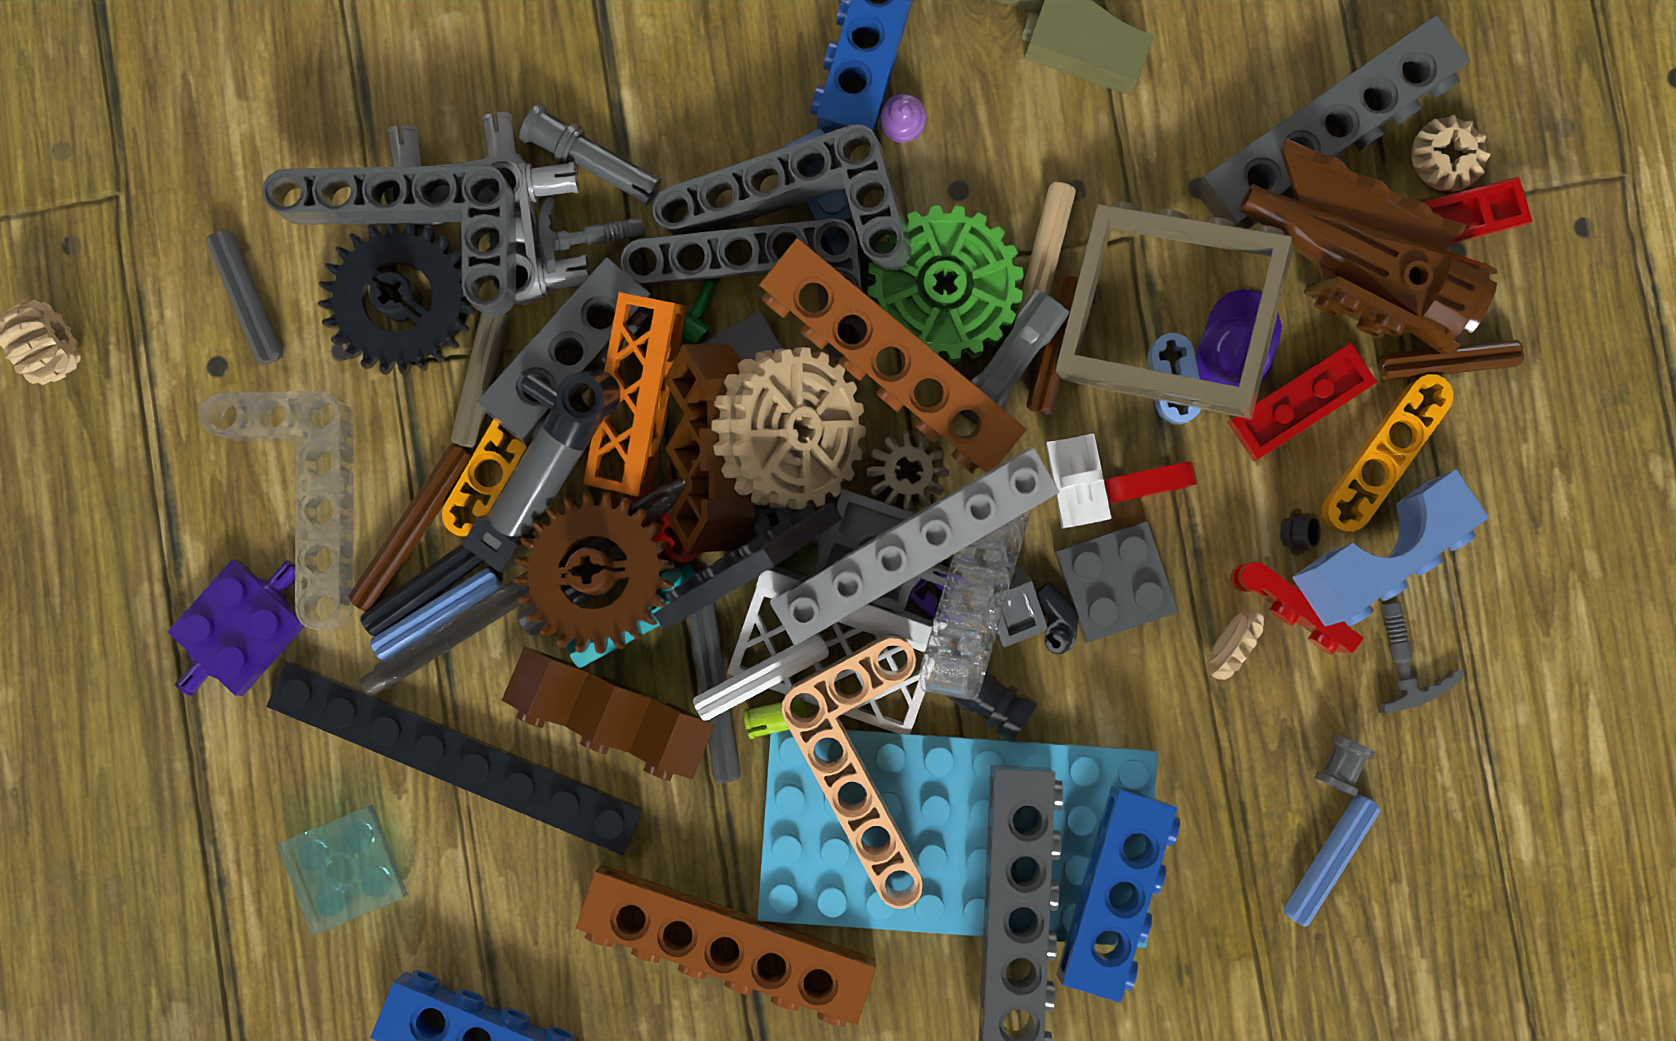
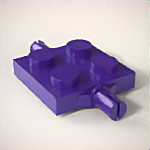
(236, 628)

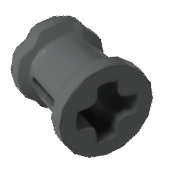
(1344, 765)

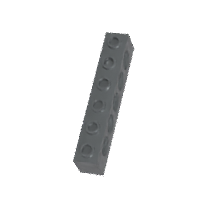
(1426, 51)
(999, 995)

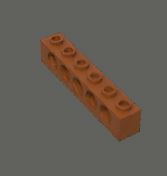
(995, 428)
(802, 953)

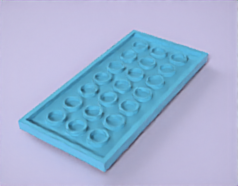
(941, 807)

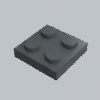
(1116, 582)

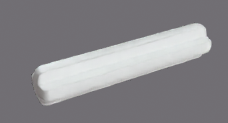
(760, 677)

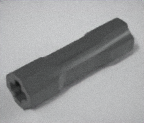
(1030, 332)

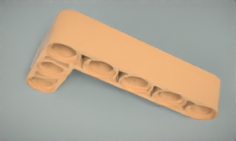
(849, 767)

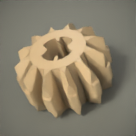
(38, 342)

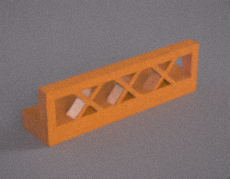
(652, 400)

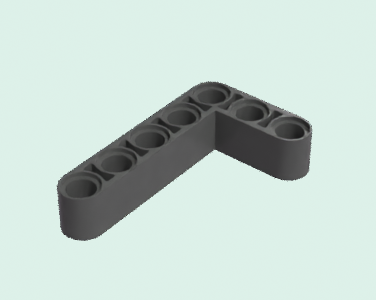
(795, 188)
(414, 206)
(764, 257)

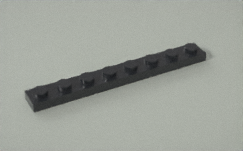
(455, 757)

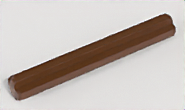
(410, 528)

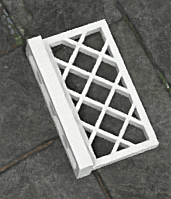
(870, 619)

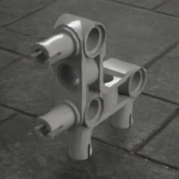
(529, 186)

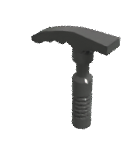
(591, 235)
(1401, 654)

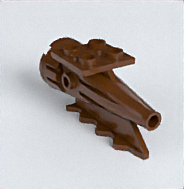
(1375, 251)

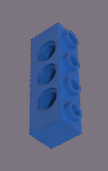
(871, 66)
(1115, 971)
(411, 994)

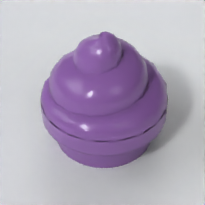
(902, 118)

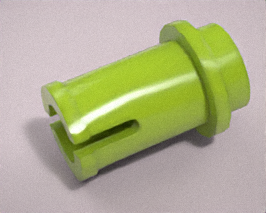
(769, 718)

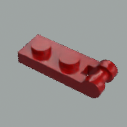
(1292, 607)

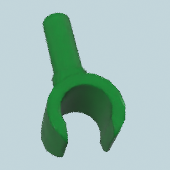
(694, 329)

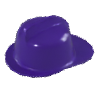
(1228, 337)

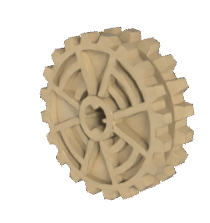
(788, 428)

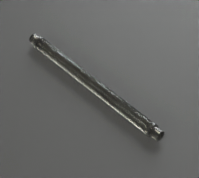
(494, 606)

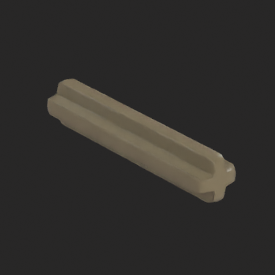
(478, 379)

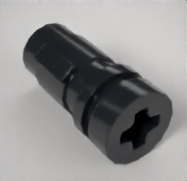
(1000, 706)

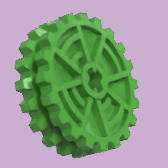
(982, 287)

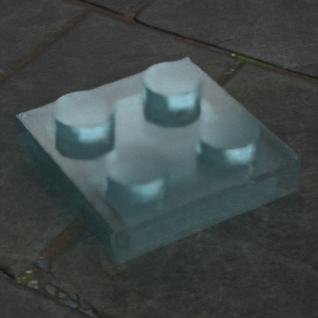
(342, 870)

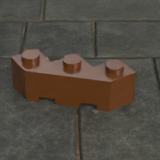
(709, 509)
(607, 714)

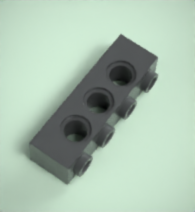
(567, 328)

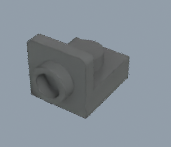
(1021, 612)

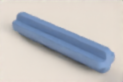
(435, 614)
(1332, 860)

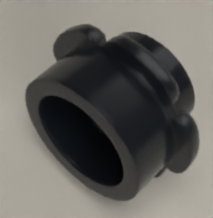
(1300, 532)

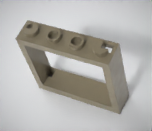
(1160, 385)

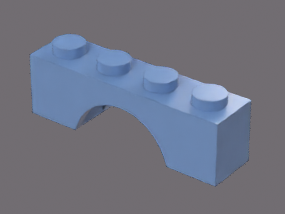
(1430, 521)

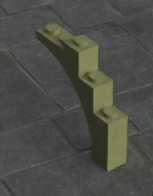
(1084, 42)

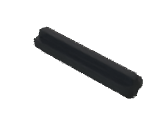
(419, 590)

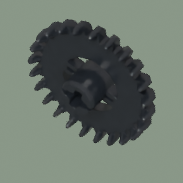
(363, 269)

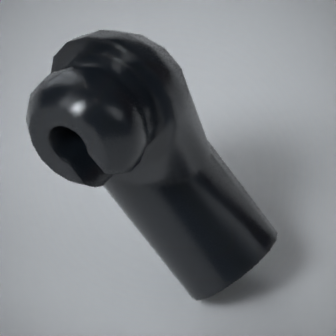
(1061, 620)

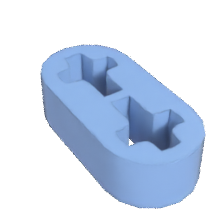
(1184, 366)

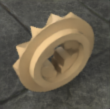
(1436, 167)
(1235, 644)

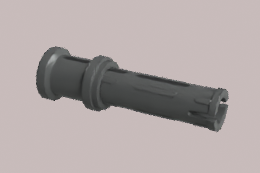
(570, 145)

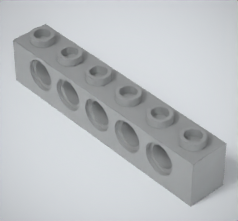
(914, 545)

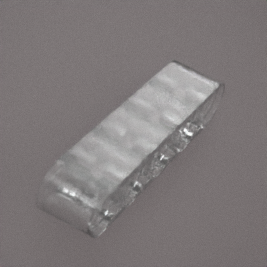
(971, 612)

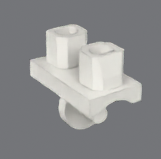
(1079, 478)

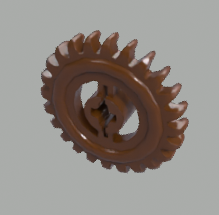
(548, 579)

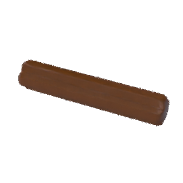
(1463, 359)
(1045, 379)

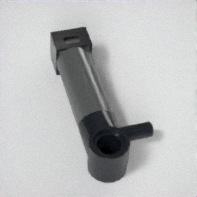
(544, 464)

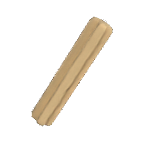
(1048, 240)

